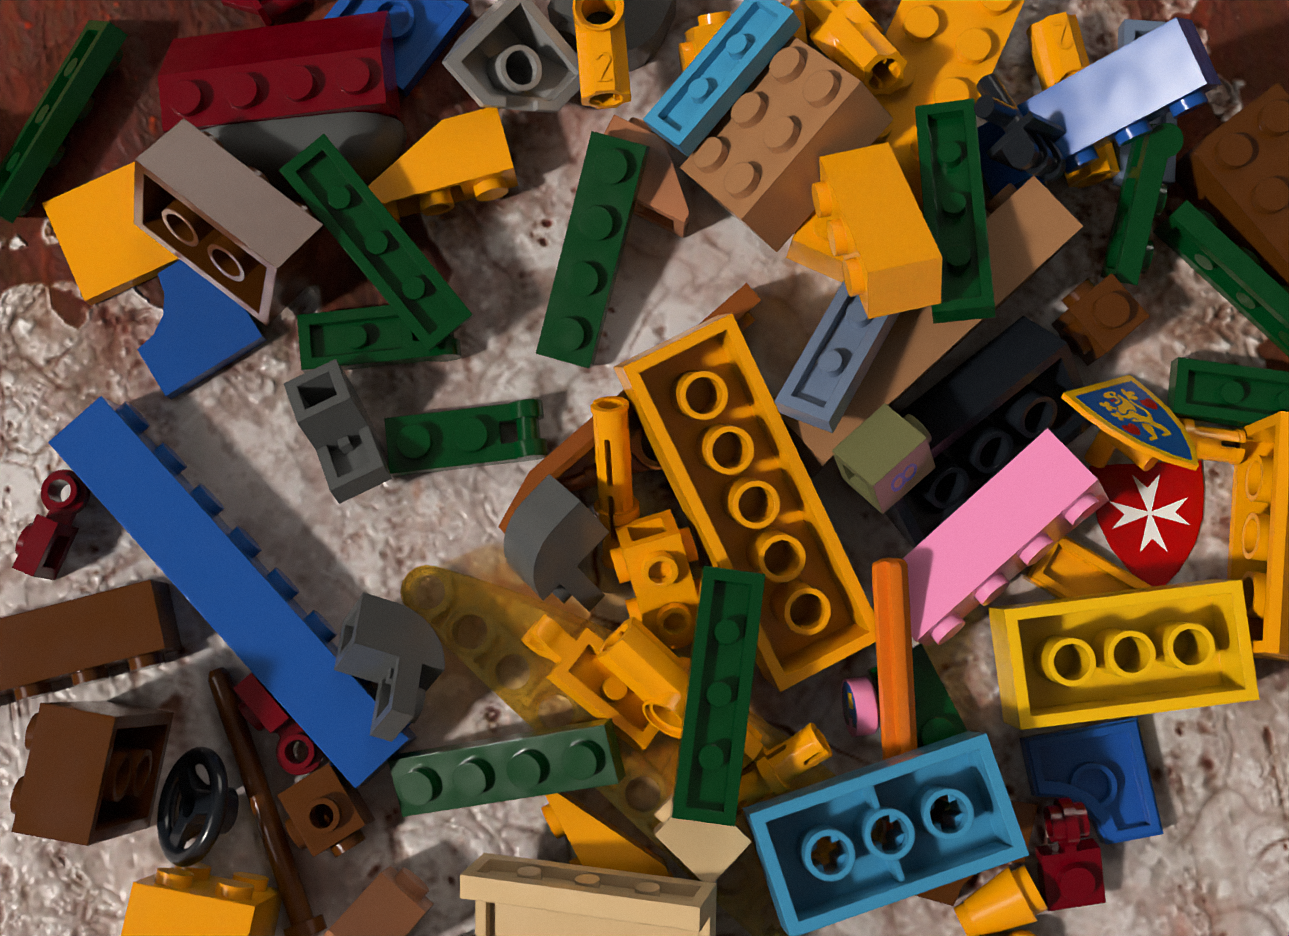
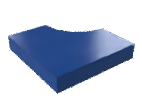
(197, 331)
(1103, 769)

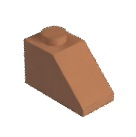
(660, 193)
(386, 907)

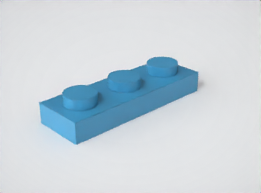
(721, 73)

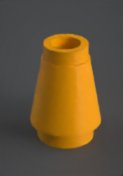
(1001, 904)

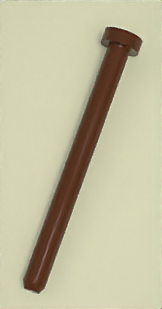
(263, 807)

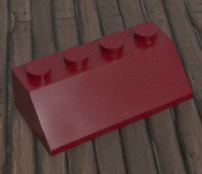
(281, 72)

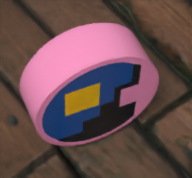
(860, 706)

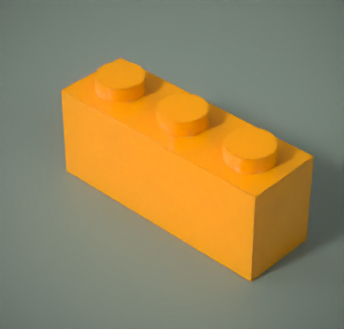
(878, 231)

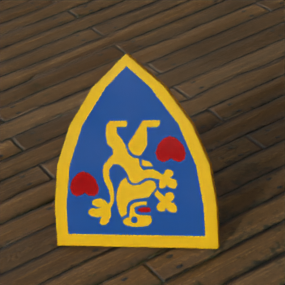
(1133, 423)

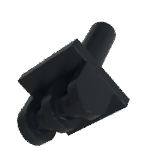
(1027, 138)

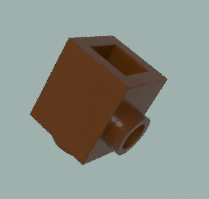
(1098, 318)
(325, 812)

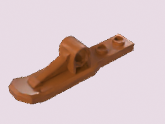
(574, 459)

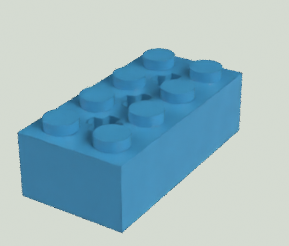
(919, 852)

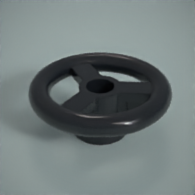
(202, 808)

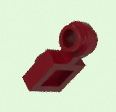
(49, 538)
(266, 712)
(1071, 869)

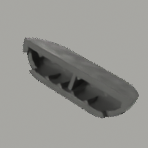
(363, 138)

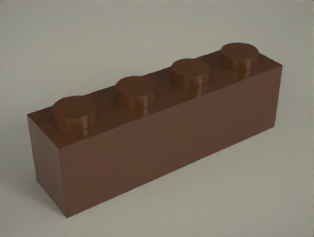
(87, 638)

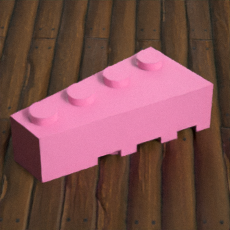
(997, 536)

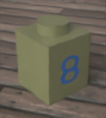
(885, 457)

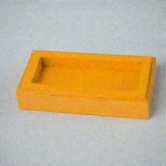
(1077, 571)

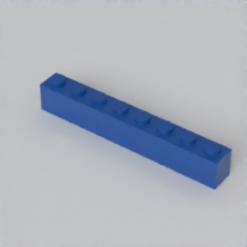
(228, 583)

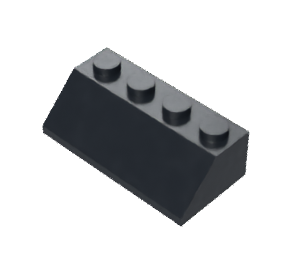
(986, 417)

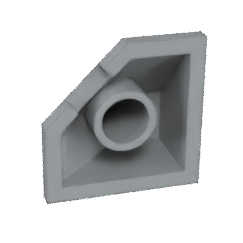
(515, 60)

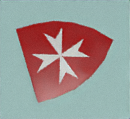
(1151, 516)

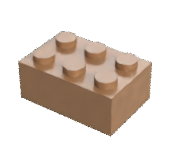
(771, 139)

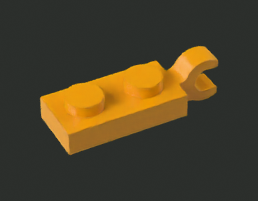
(589, 680)

